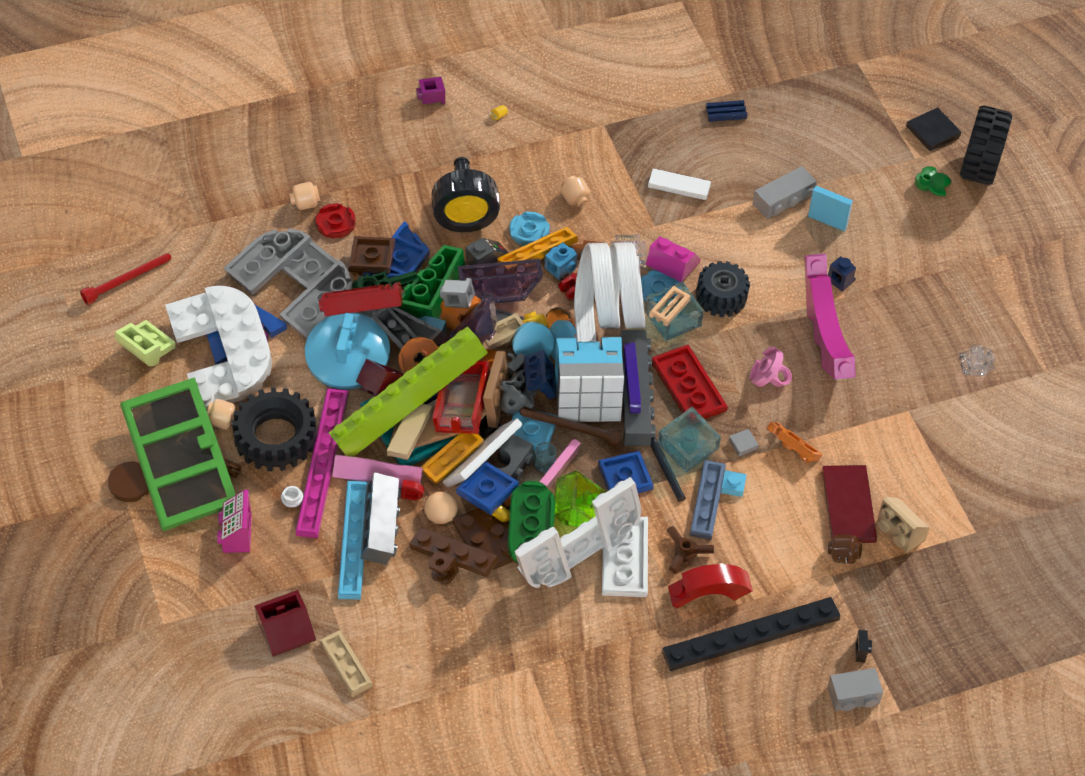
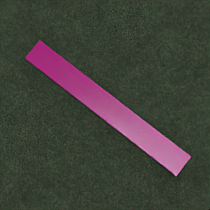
(321, 465)

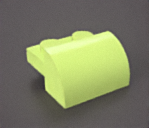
(145, 342)

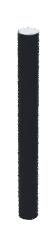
(667, 470)

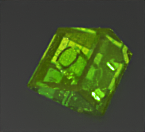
(574, 498)

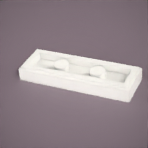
(679, 184)

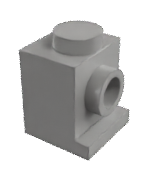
(457, 293)

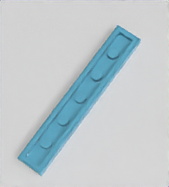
(351, 565)

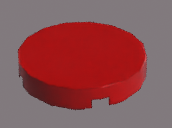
(335, 221)

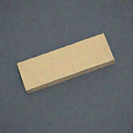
(409, 432)
(346, 663)

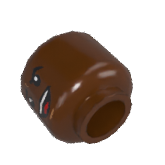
(845, 549)

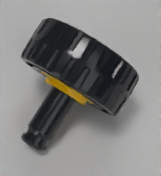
(465, 198)

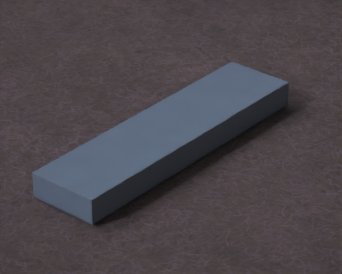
(707, 500)

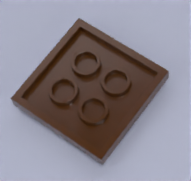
(485, 533)

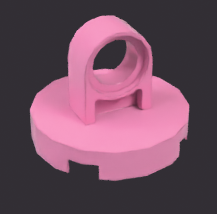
(768, 368)

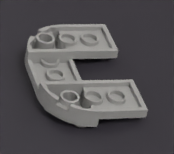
(303, 262)

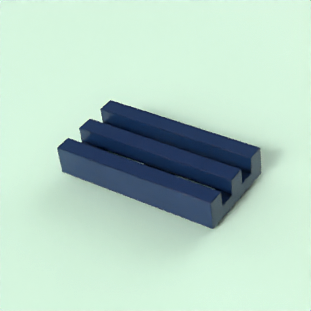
(724, 108)

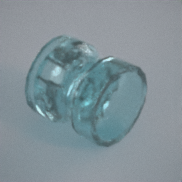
(544, 456)

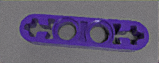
(632, 378)

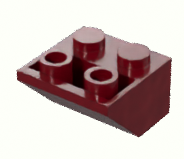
(284, 623)

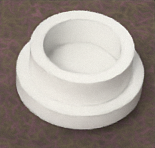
(292, 496)

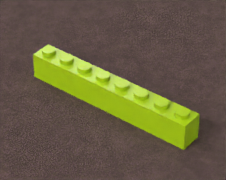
(408, 392)

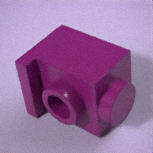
(431, 90)

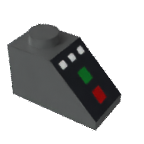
(484, 252)

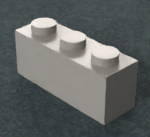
(784, 192)

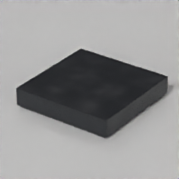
(933, 129)

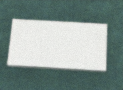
(477, 458)
(627, 565)

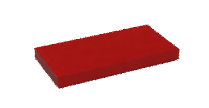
(688, 382)

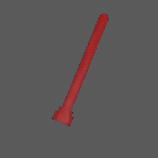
(90, 295)

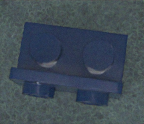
(540, 374)

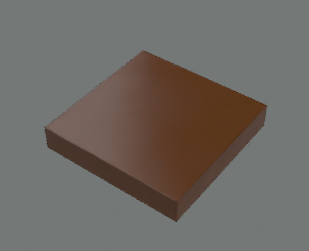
(371, 254)

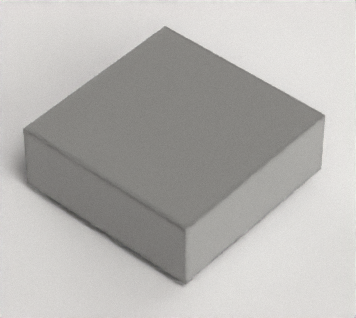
(743, 442)

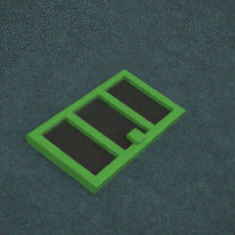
(178, 453)

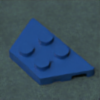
(408, 252)

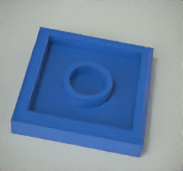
(625, 466)
(487, 487)

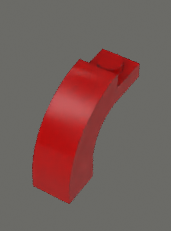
(708, 580)

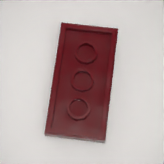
(849, 502)

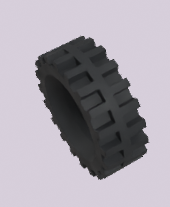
(274, 406)

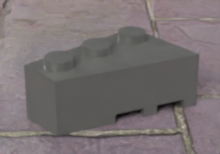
(404, 327)

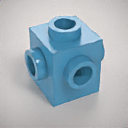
(561, 261)

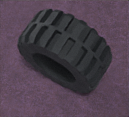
(986, 145)

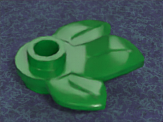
(933, 181)

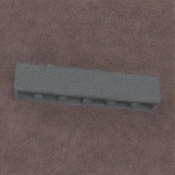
(638, 426)

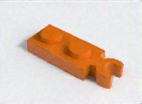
(792, 441)

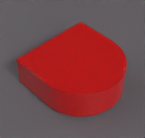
(411, 490)

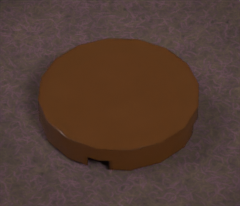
(127, 482)

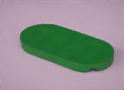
(529, 514)

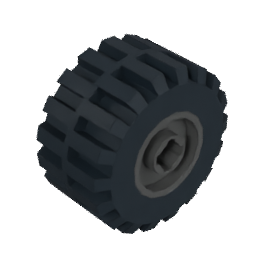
(722, 288)

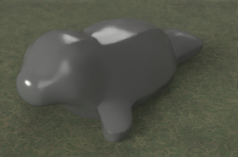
(516, 394)

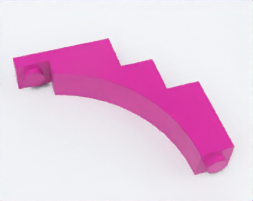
(835, 354)

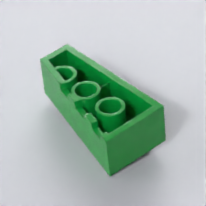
(423, 295)

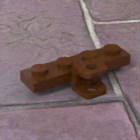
(450, 554)

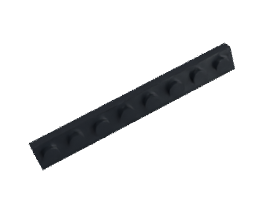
(750, 633)

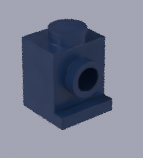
(846, 269)

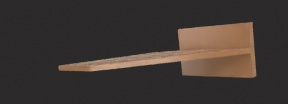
(491, 399)

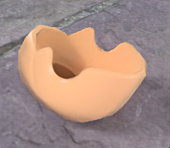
(441, 508)

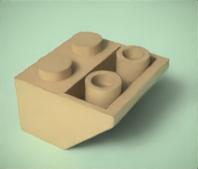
(901, 524)

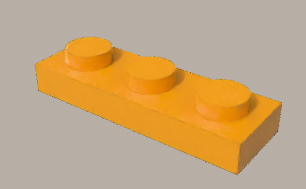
(451, 456)

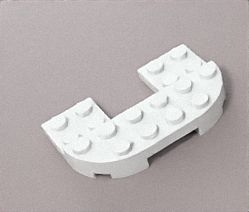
(242, 337)
(550, 558)

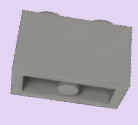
(855, 689)

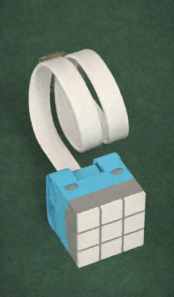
(589, 374)

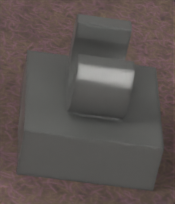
(516, 363)

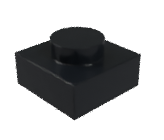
(862, 645)

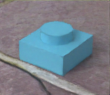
(733, 483)

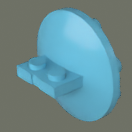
(340, 347)

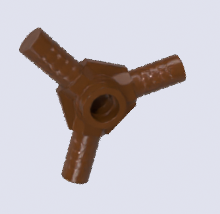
(685, 549)

